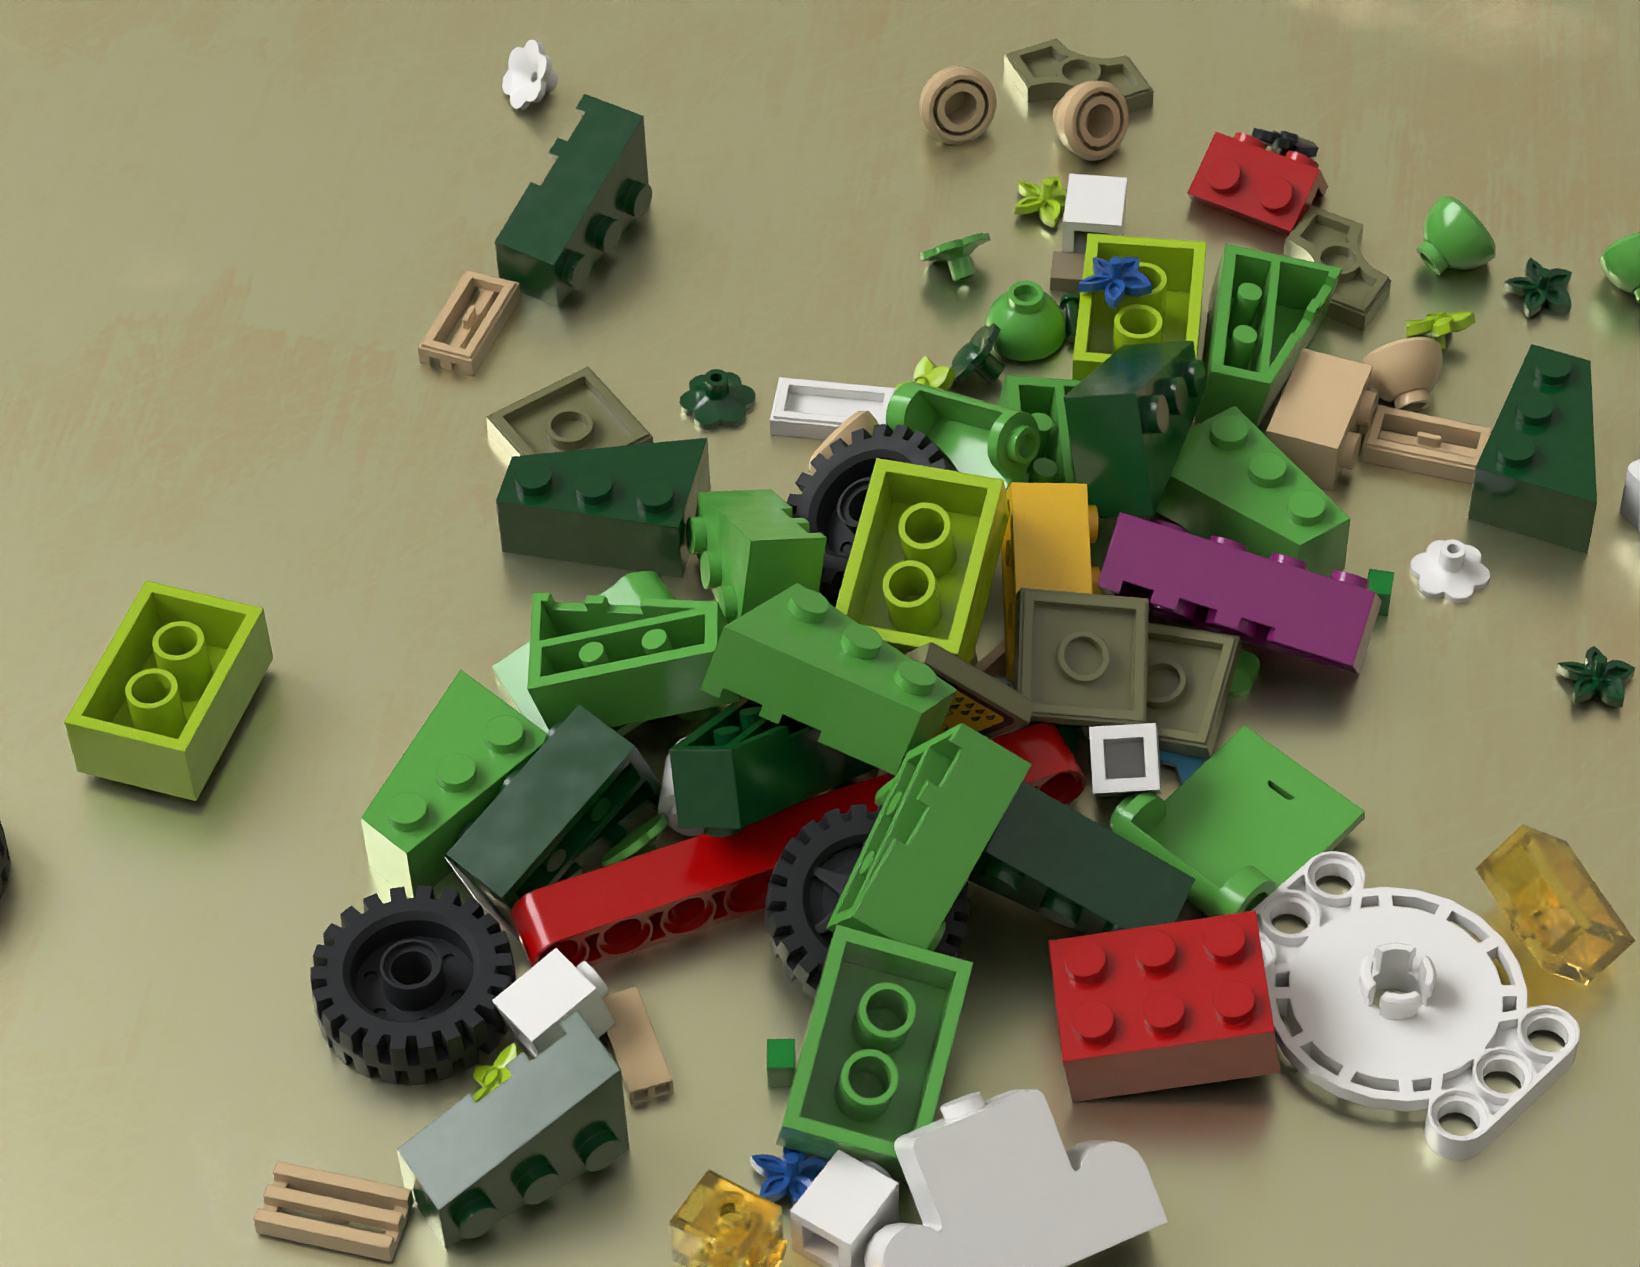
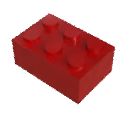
(1163, 1006)

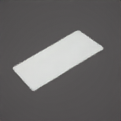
(484, 901)

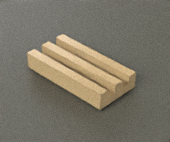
(478, 315)
(1425, 451)
(337, 1200)

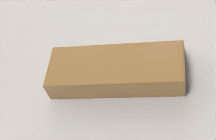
(636, 1047)

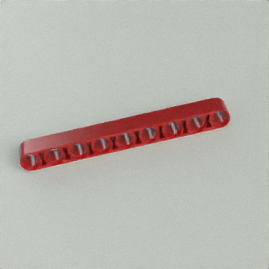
(721, 877)

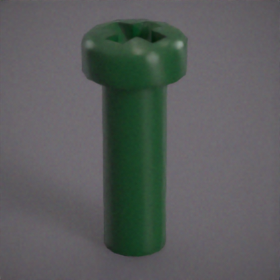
(1070, 305)

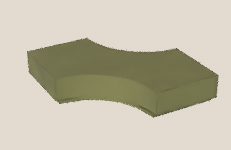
(1052, 69)
(1335, 242)

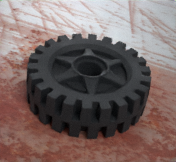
(838, 489)
(809, 885)
(367, 993)

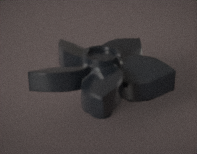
(1286, 142)

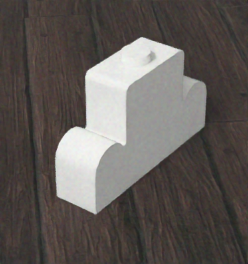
(1009, 1194)

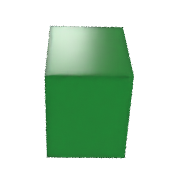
(1382, 584)
(780, 1062)

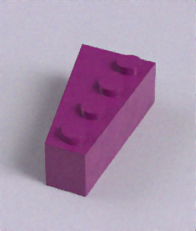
(1242, 593)

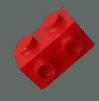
(1256, 183)

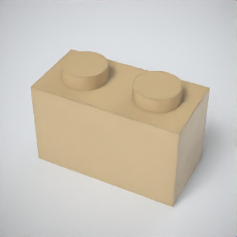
(1322, 413)

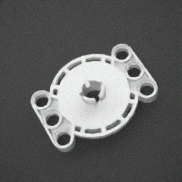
(1422, 1044)

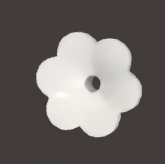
(528, 75)
(1449, 571)

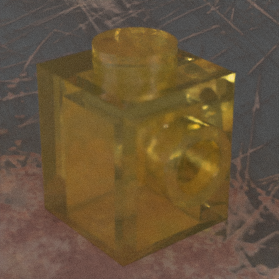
(727, 1227)

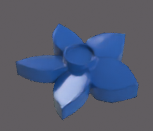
(1117, 278)
(788, 1175)

